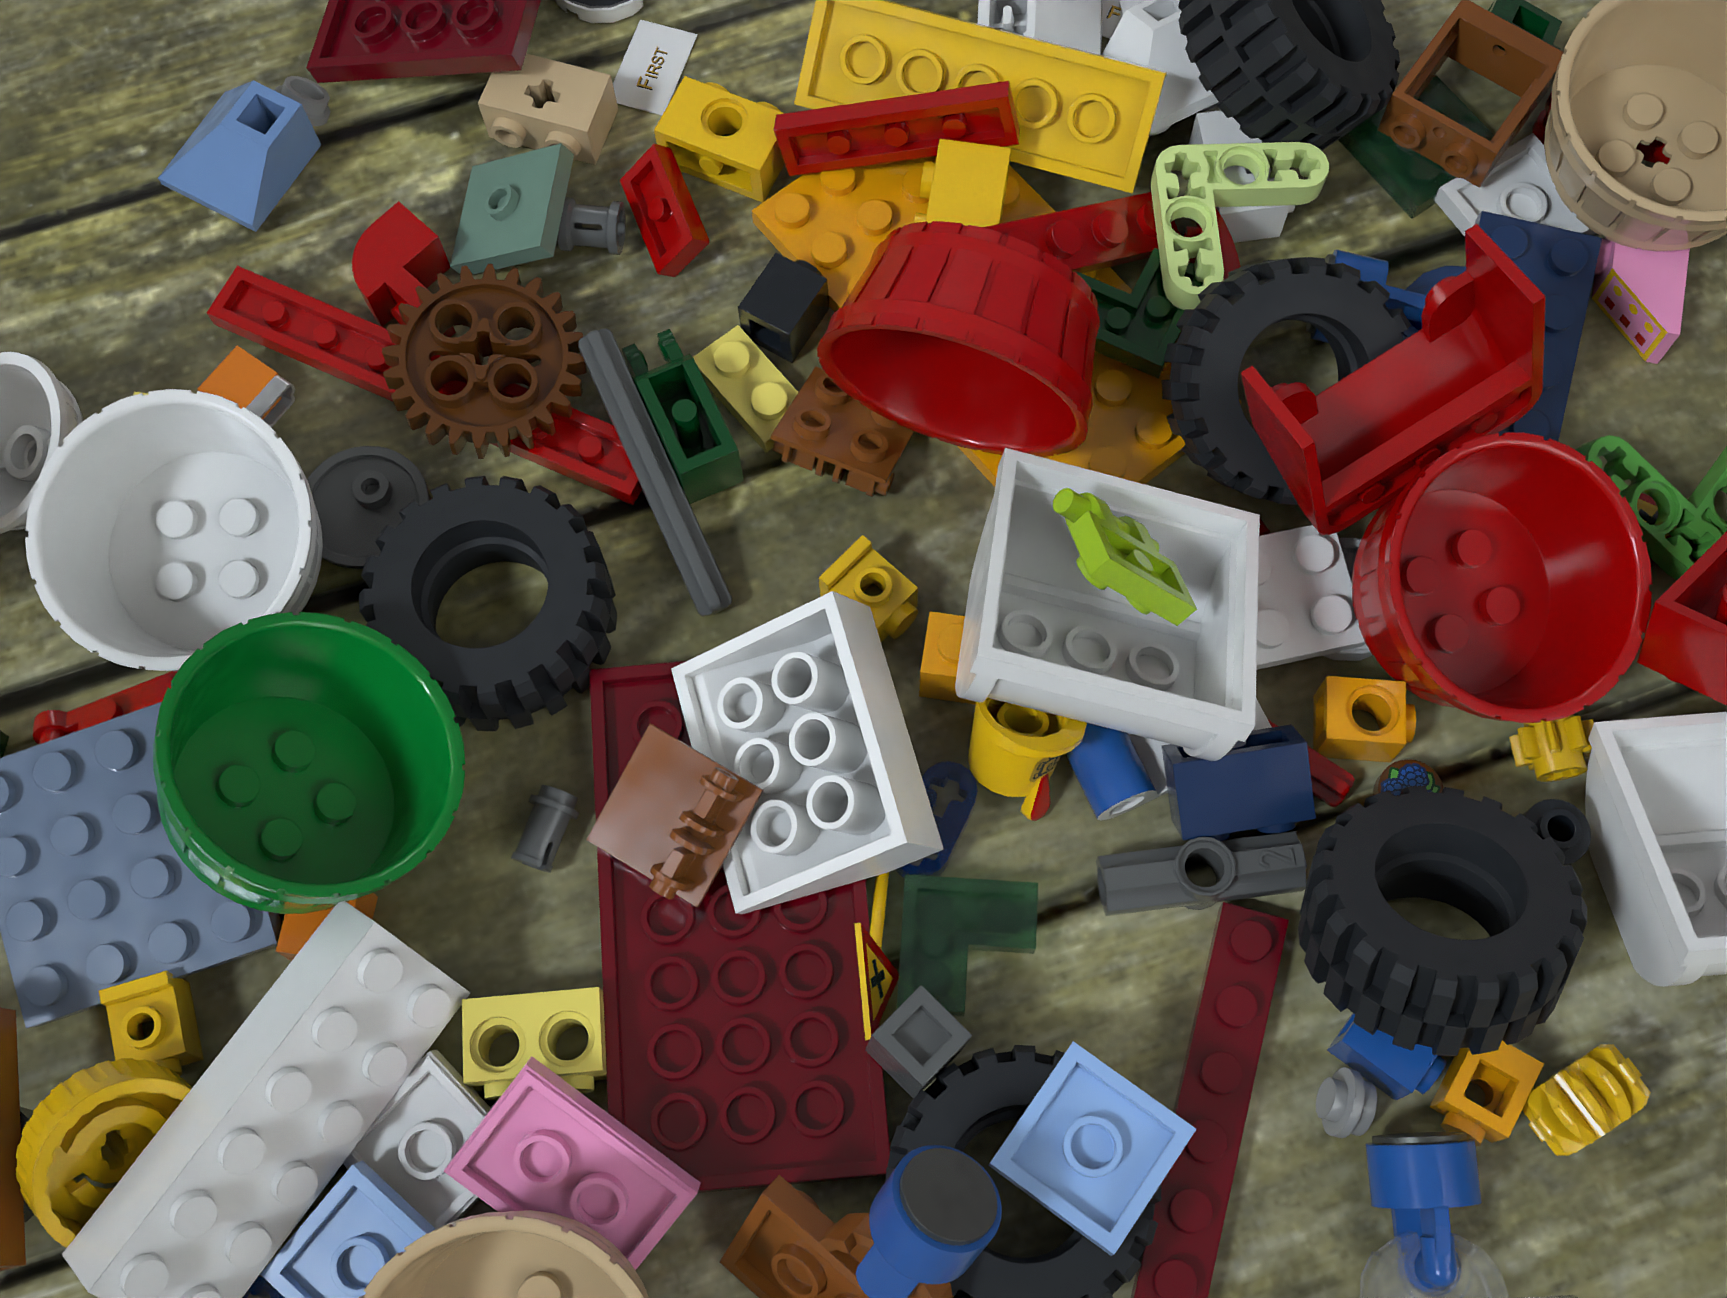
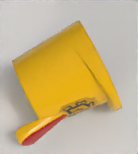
(1018, 750)

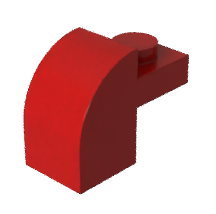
(394, 260)

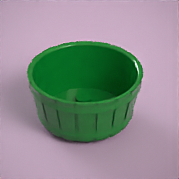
(305, 762)

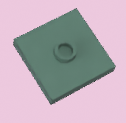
(513, 209)

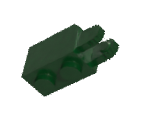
(686, 420)

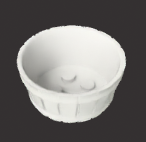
(170, 527)

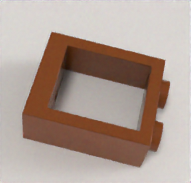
(1472, 40)

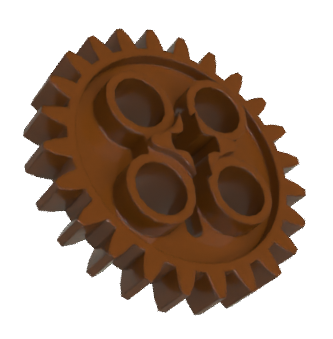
(480, 410)

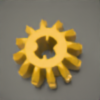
(1585, 1100)

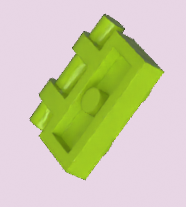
(1123, 557)

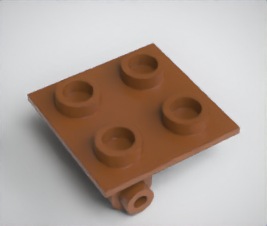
(840, 431)
(674, 816)

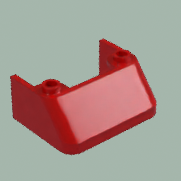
(1450, 382)

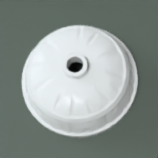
(34, 420)

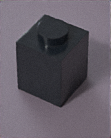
(784, 306)

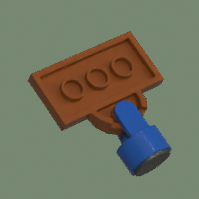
(916, 1239)

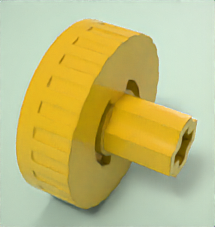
(94, 1127)

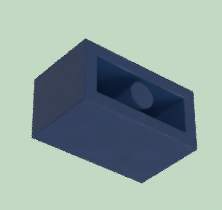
(1251, 787)

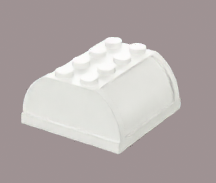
(1085, 653)
(1663, 840)

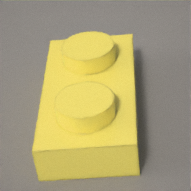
(746, 384)

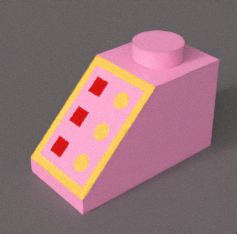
(1642, 295)

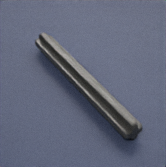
(655, 472)

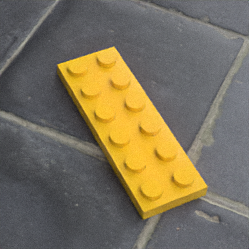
(1072, 106)

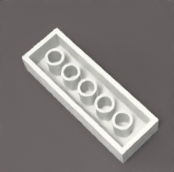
(269, 1118)

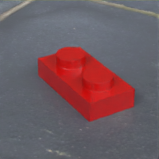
(664, 210)

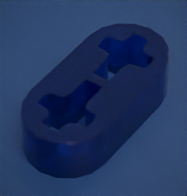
(954, 819)

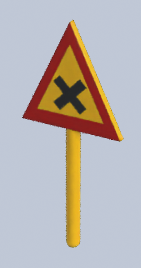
(876, 972)

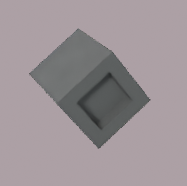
(917, 1042)

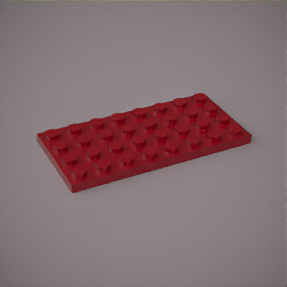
(722, 1028)

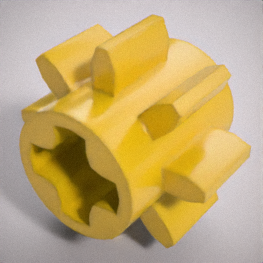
(1553, 748)

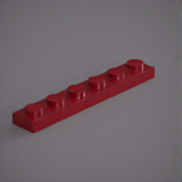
(1215, 1101)

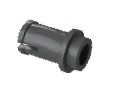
(545, 827)

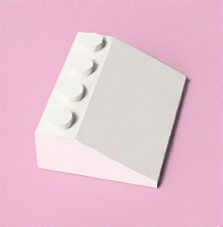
(822, 732)

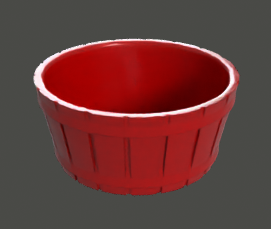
(969, 340)
(1505, 581)

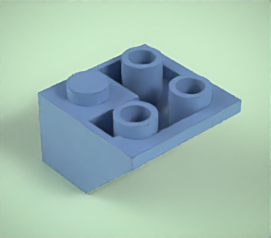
(244, 154)

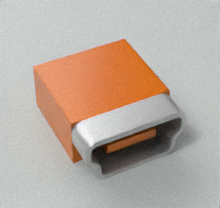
(251, 386)

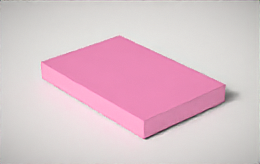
(569, 1157)

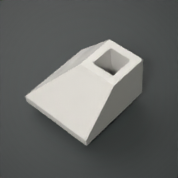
(1153, 39)

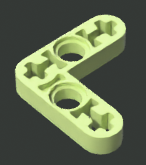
(1210, 189)

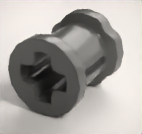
(610, 218)

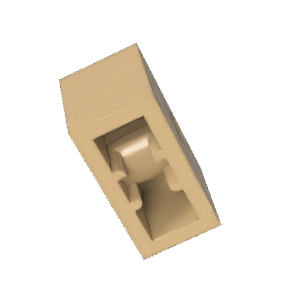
(550, 106)

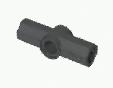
(1241, 866)

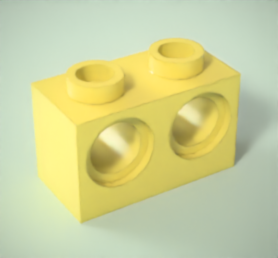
(538, 1024)

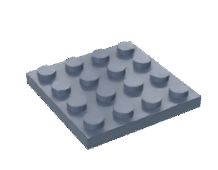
(93, 879)

